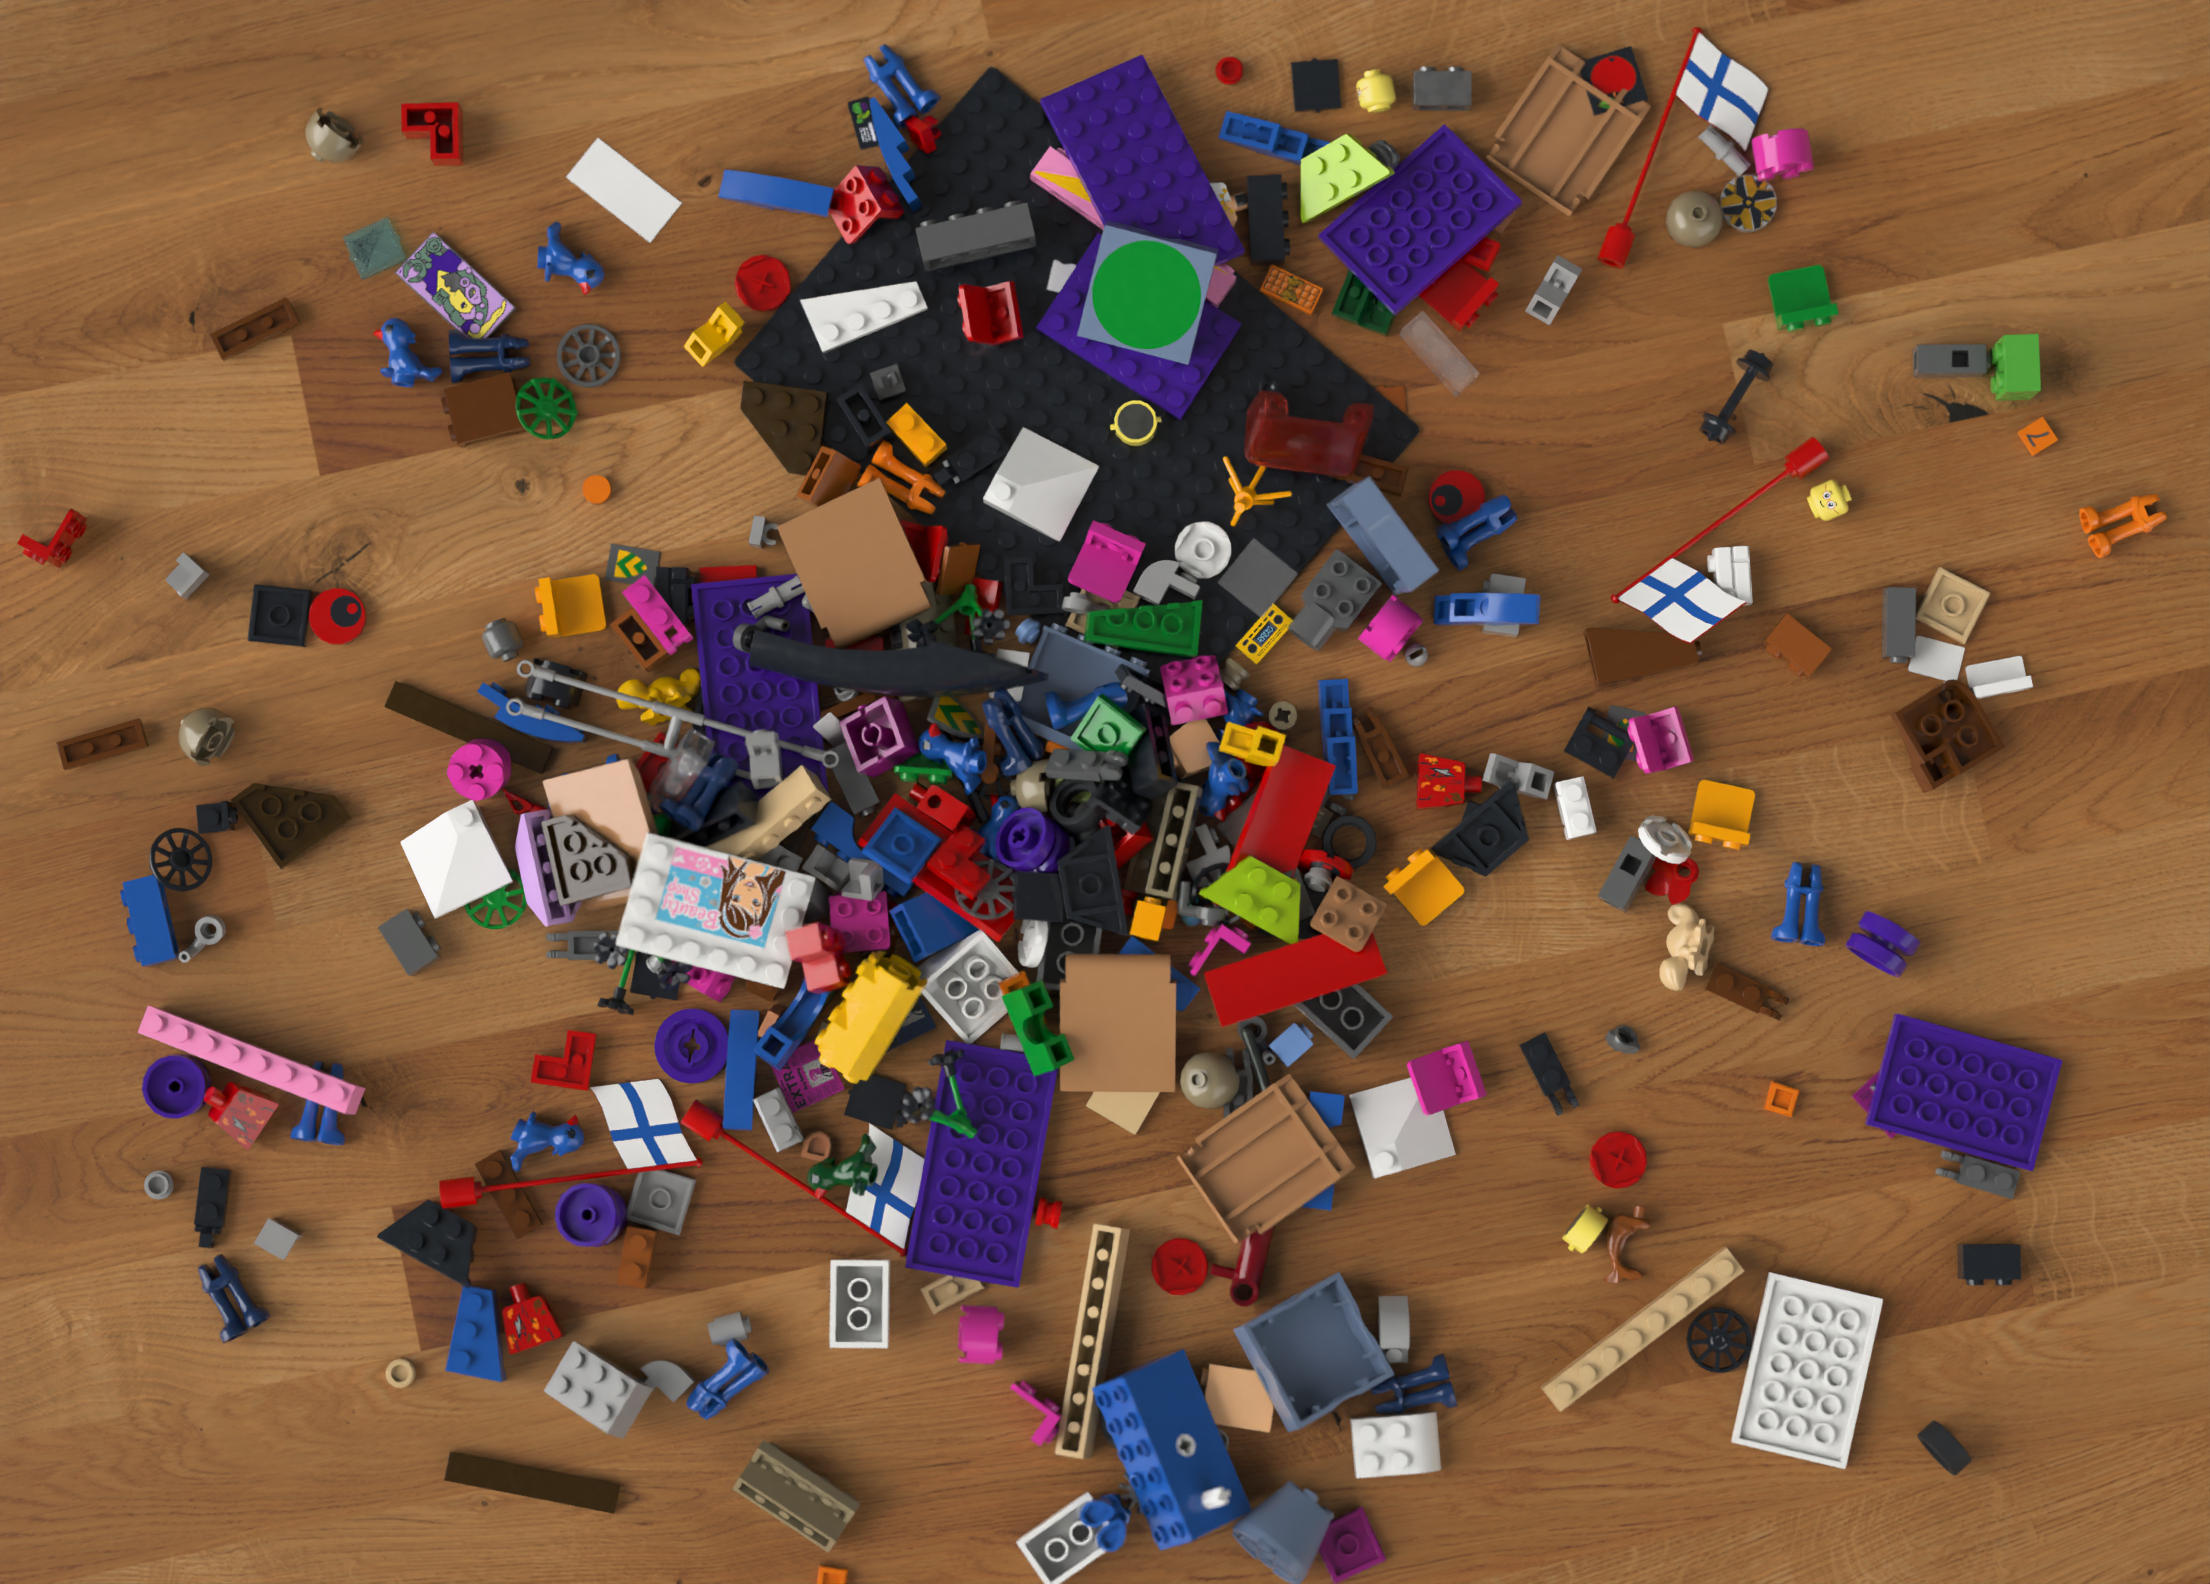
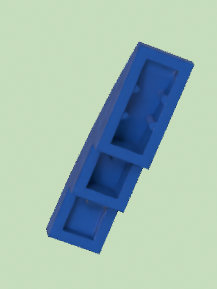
(1268, 138)
(892, 147)
(776, 193)
(1337, 735)
(741, 1070)

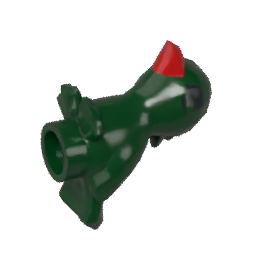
(854, 1171)

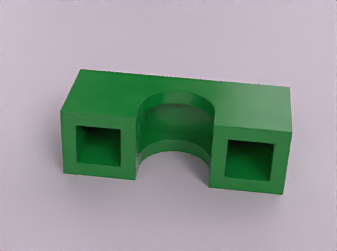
(1041, 1047)

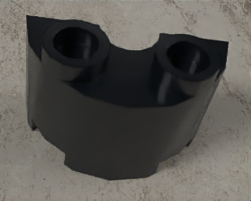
(564, 694)

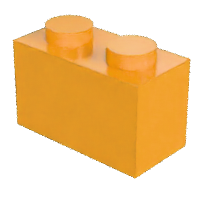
(916, 435)
(1148, 919)

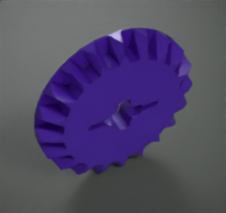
(675, 1058)

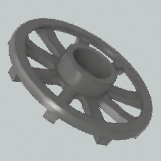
(588, 356)
(990, 892)

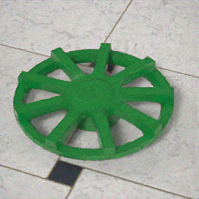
(546, 408)
(497, 901)

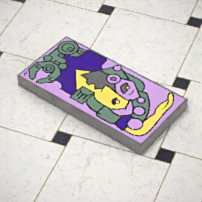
(455, 289)

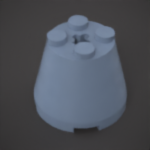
(1285, 1531)

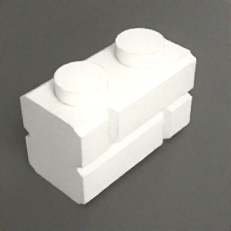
(1732, 571)
(1574, 808)

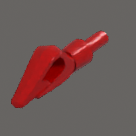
(1236, 800)
(527, 805)

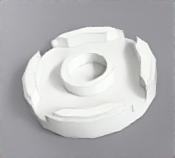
(1203, 550)
(1665, 840)
(1034, 942)

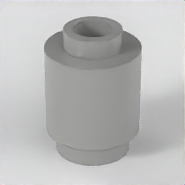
(729, 1327)

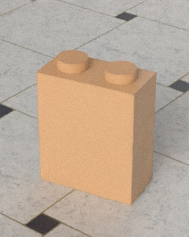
(1237, 1397)

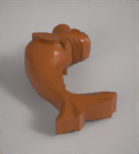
(1618, 1230)

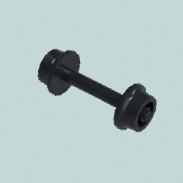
(1754, 365)

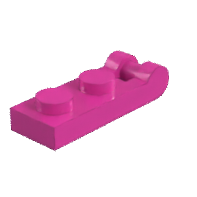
(656, 614)

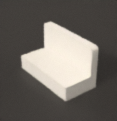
(1998, 677)

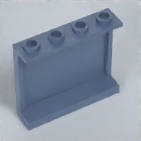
(1073, 672)

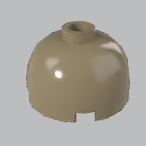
(331, 137)
(1694, 219)
(205, 734)
(1034, 788)
(1209, 1080)

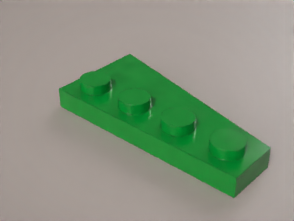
(1159, 628)

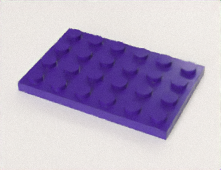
(1420, 220)
(1157, 379)
(1963, 1092)

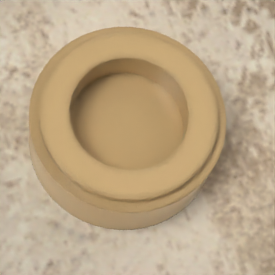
(400, 1373)

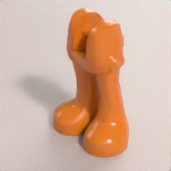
(884, 459)
(2093, 520)

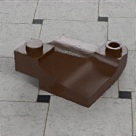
(1945, 734)

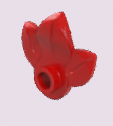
(1669, 881)

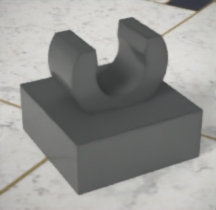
(888, 382)

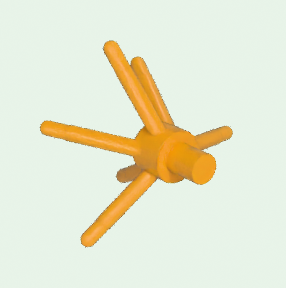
(1246, 495)

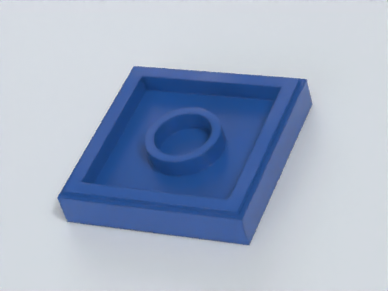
(902, 846)

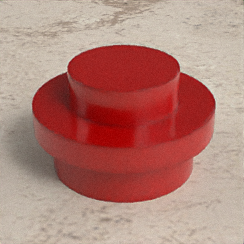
(1229, 70)

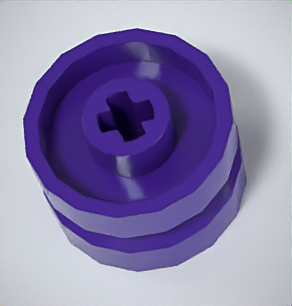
(1031, 842)
(1884, 942)
(162, 1076)
(574, 1212)

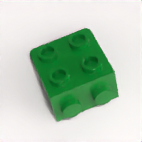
(1801, 298)
(921, 767)

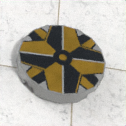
(1748, 203)

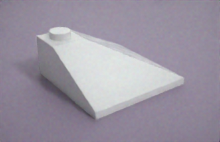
(1040, 484)
(456, 859)
(966, 985)
(1397, 1130)

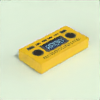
(1264, 634)

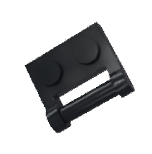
(1594, 750)

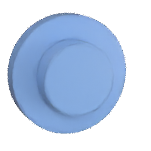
(1028, 631)

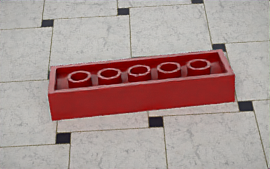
(1284, 811)
(937, 886)
(1289, 976)

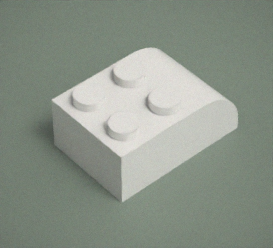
(859, 1303)
(1395, 1444)
(1061, 1543)

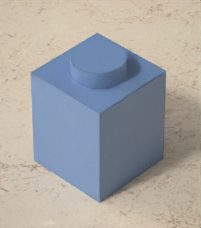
(1292, 1043)

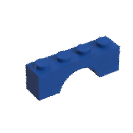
(837, 829)
(788, 1032)
(1331, 1111)

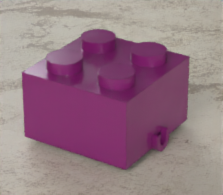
(879, 736)

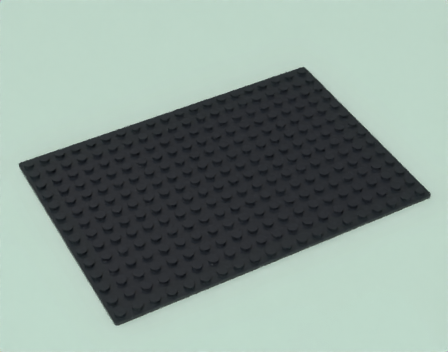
(1037, 384)

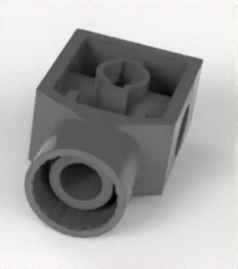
(1333, 600)

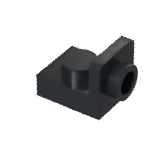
(216, 817)

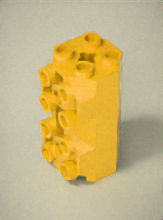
(869, 1015)

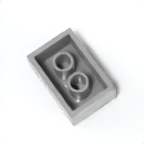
(598, 1390)

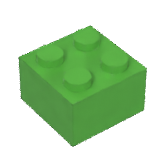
(2016, 367)

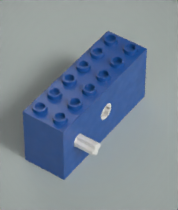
(1171, 1450)

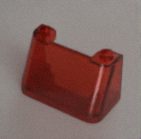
(1302, 443)

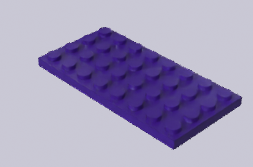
(1138, 158)
(747, 694)
(982, 1189)

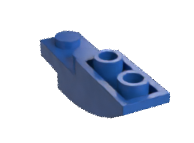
(1487, 609)
(531, 726)

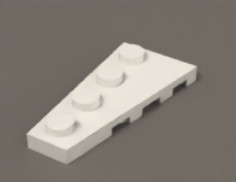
(855, 314)

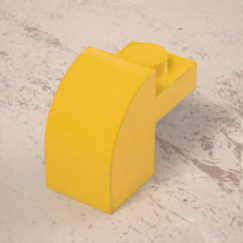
(715, 335)
(1255, 746)

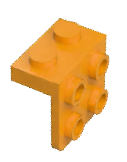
(571, 606)
(1722, 814)
(1424, 886)

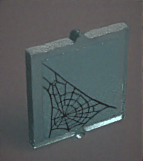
(374, 248)

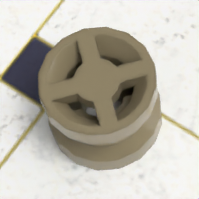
(1233, 675)
(1281, 717)

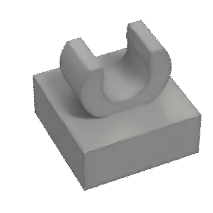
(759, 532)

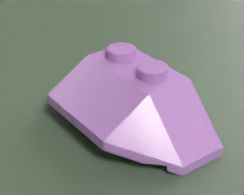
(537, 871)

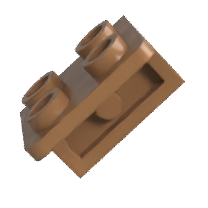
(1348, 914)

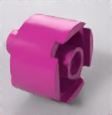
(1782, 154)
(1391, 628)
(495, 772)
(980, 1334)

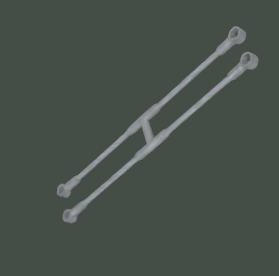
(677, 716)

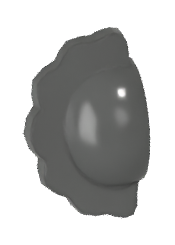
(1623, 1039)

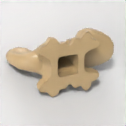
(1687, 945)

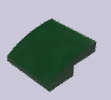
(1362, 308)

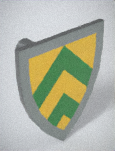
(955, 718)

